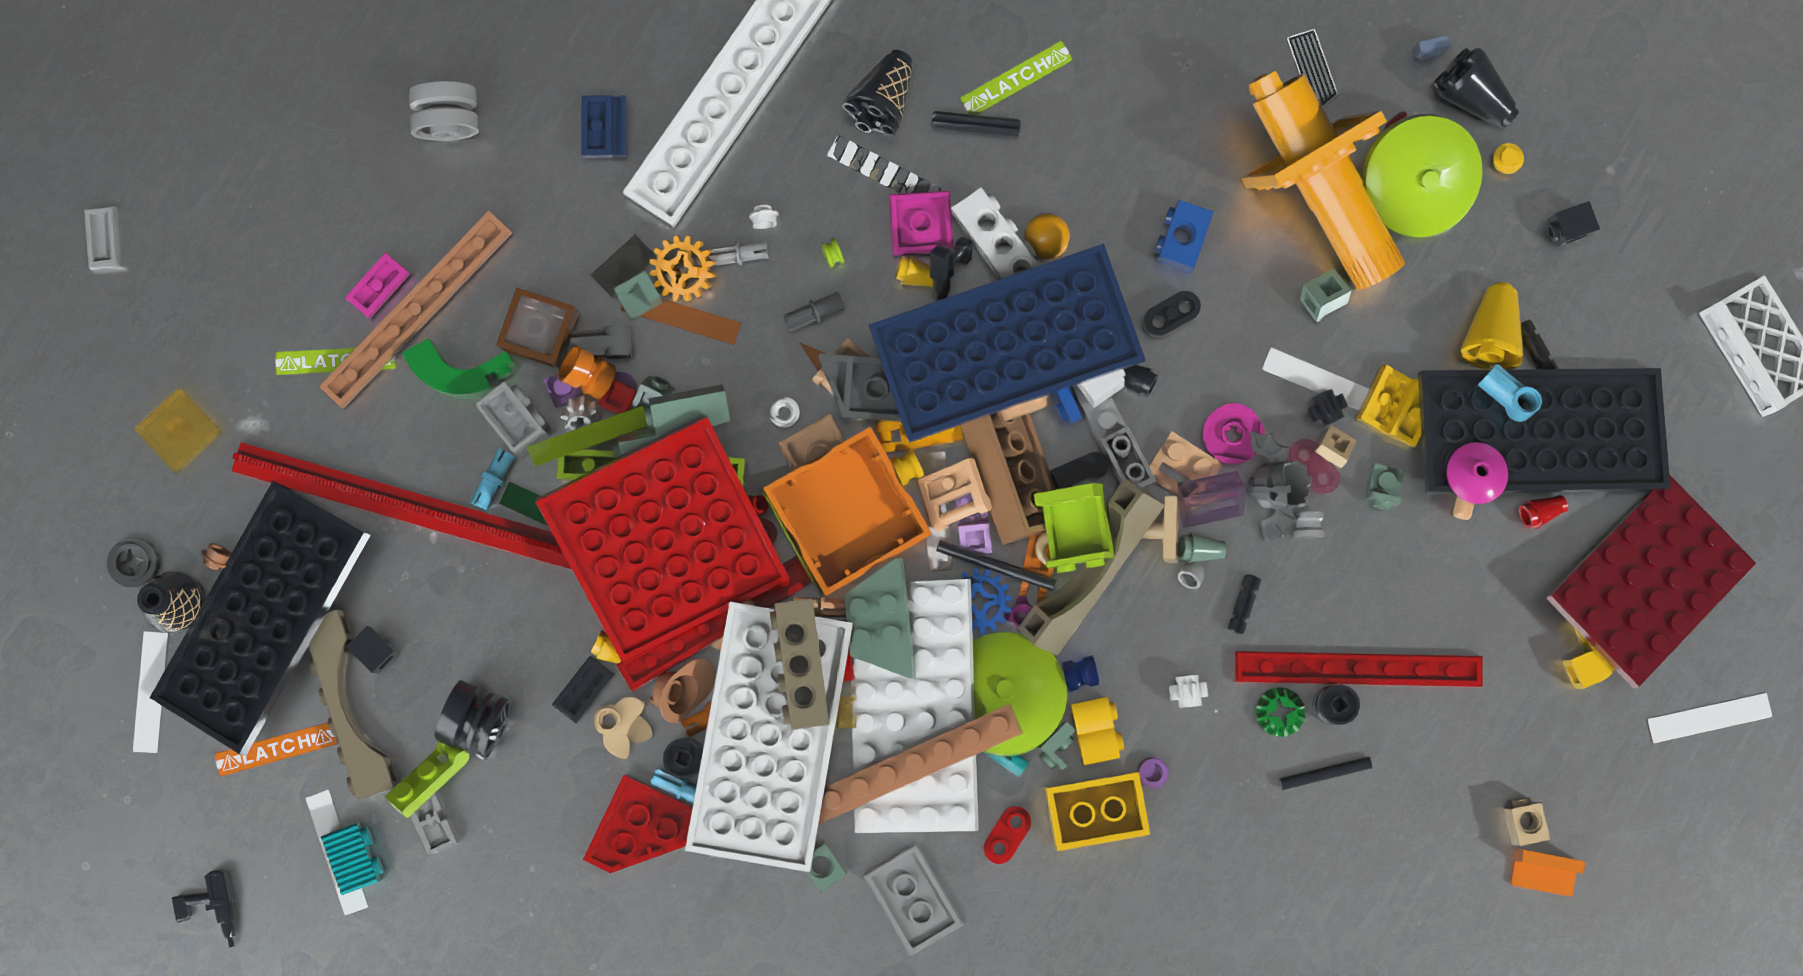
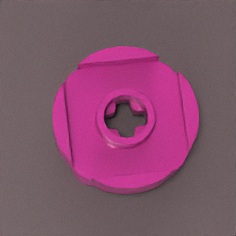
(1221, 420)

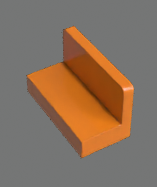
(1545, 872)

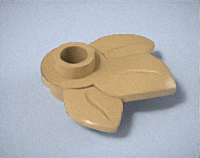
(626, 728)

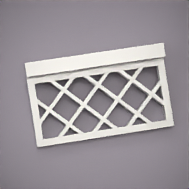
(1746, 356)

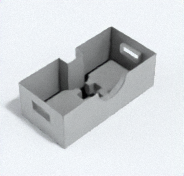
(432, 826)

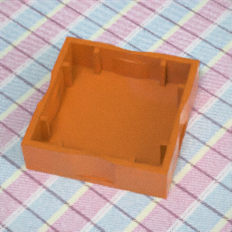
(846, 511)

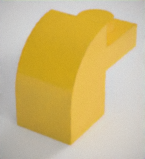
(1587, 667)

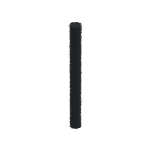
(996, 565)

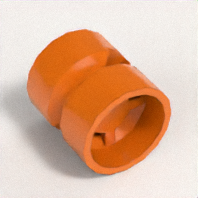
(590, 374)

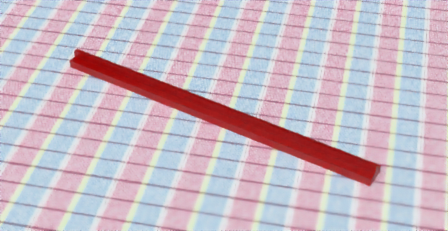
(398, 504)

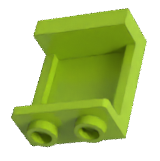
(1076, 526)

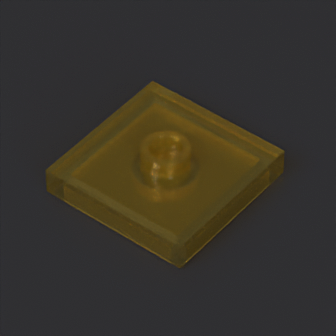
(178, 430)

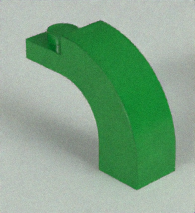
(458, 383)

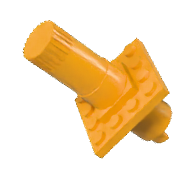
(1318, 161)

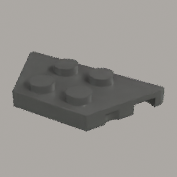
(860, 387)

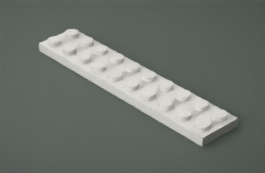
(721, 105)

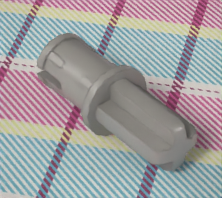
(739, 252)

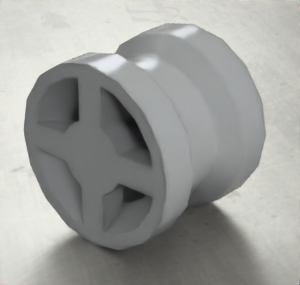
(1308, 525)

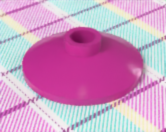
(1465, 480)

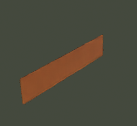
(694, 321)

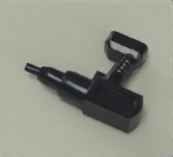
(942, 264)
(218, 898)

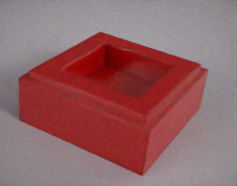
(618, 398)

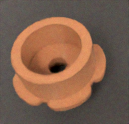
(215, 556)

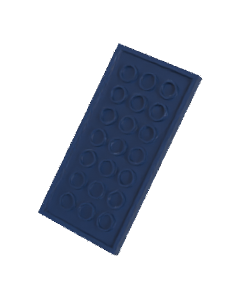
(1006, 343)

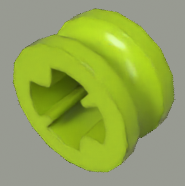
(832, 252)

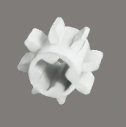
(579, 413)
(1188, 691)

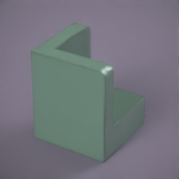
(638, 295)

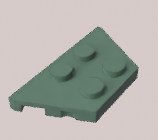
(882, 620)

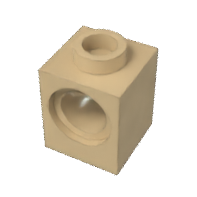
(1538, 829)

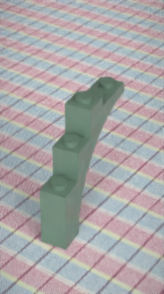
(675, 411)

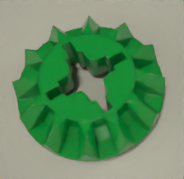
(1268, 704)

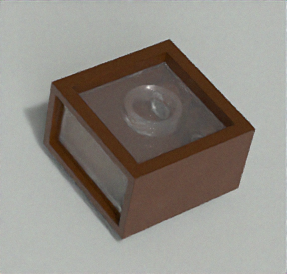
(537, 328)

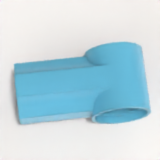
(1508, 390)

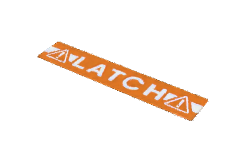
(276, 749)

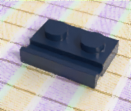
(603, 126)

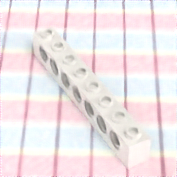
(981, 207)

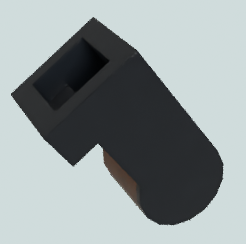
(1088, 467)

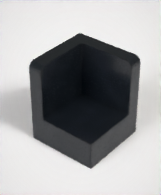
(372, 650)

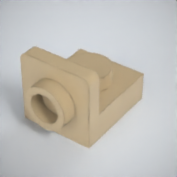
(1335, 446)

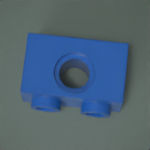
(1195, 222)

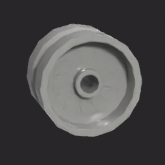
(443, 111)

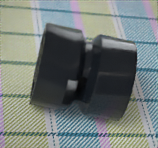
(1336, 704)
(683, 757)

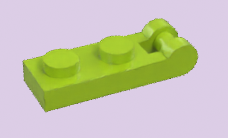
(427, 778)

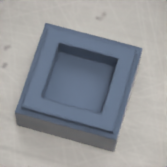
(1431, 48)

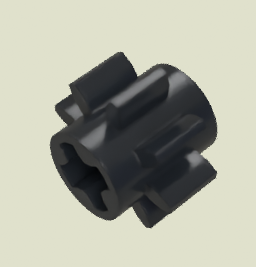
(1327, 407)

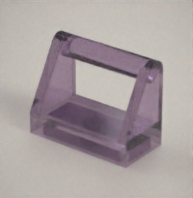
(1209, 491)

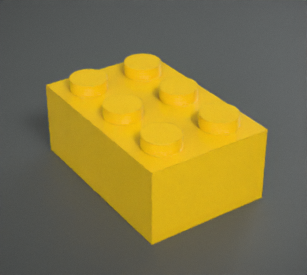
(1097, 811)

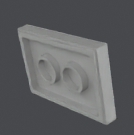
(913, 899)

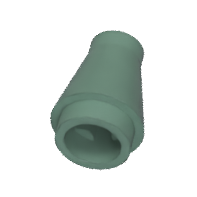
(1200, 548)

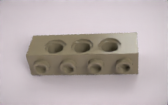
(800, 614)

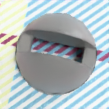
(1191, 575)

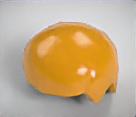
(1047, 235)

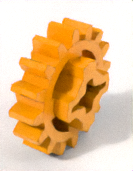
(684, 255)

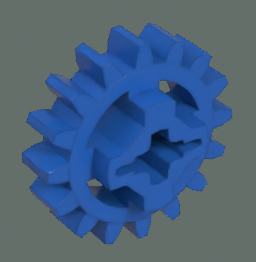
(999, 599)

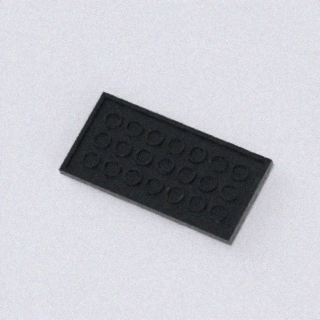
(1587, 436)
(259, 618)

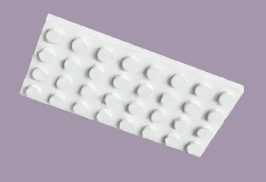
(904, 712)
(757, 776)

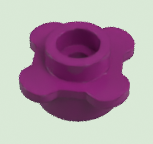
(1021, 606)

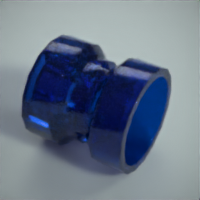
(1087, 670)

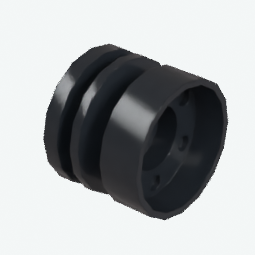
(467, 717)

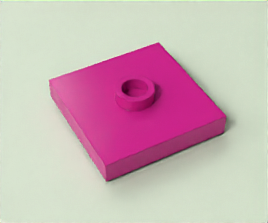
(920, 222)

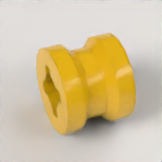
(907, 467)

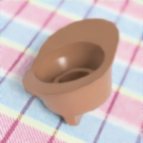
(683, 690)

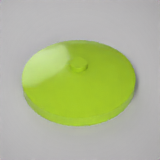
(1423, 174)
(1019, 675)

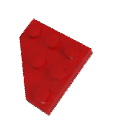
(638, 827)

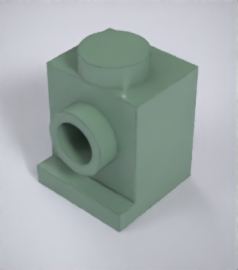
(1325, 294)

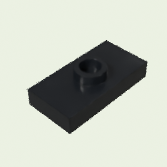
(583, 689)

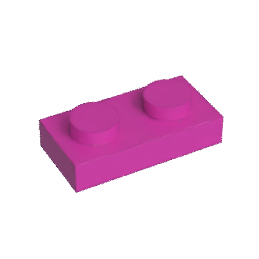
(377, 285)

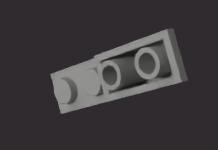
(1116, 440)

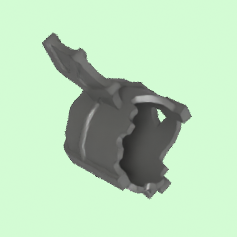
(1278, 484)

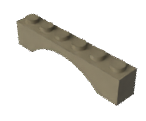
(1058, 616)
(368, 767)

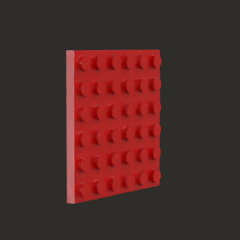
(662, 538)

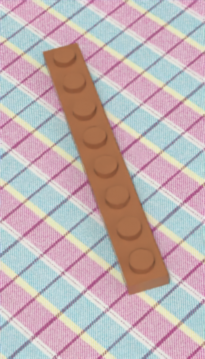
(415, 309)
(919, 762)

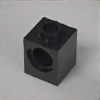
(1572, 224)

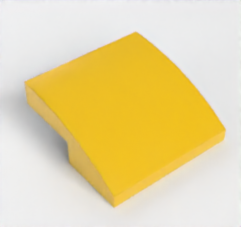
(1393, 406)

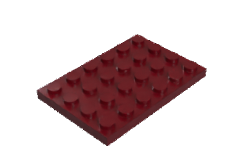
(1651, 582)

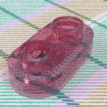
(1316, 465)

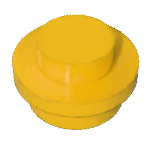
(1508, 158)

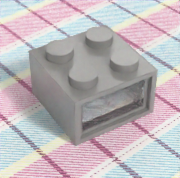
(512, 419)

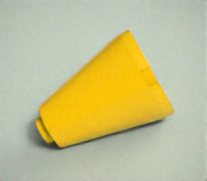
(1495, 330)

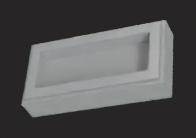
(102, 238)

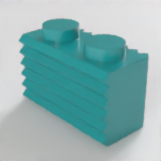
(352, 858)

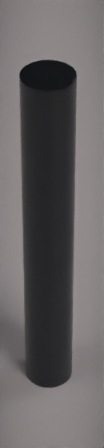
(1325, 773)

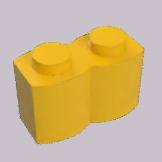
(1096, 730)

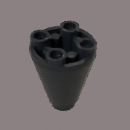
(1477, 88)

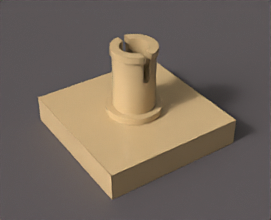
(1167, 529)

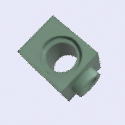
(836, 870)

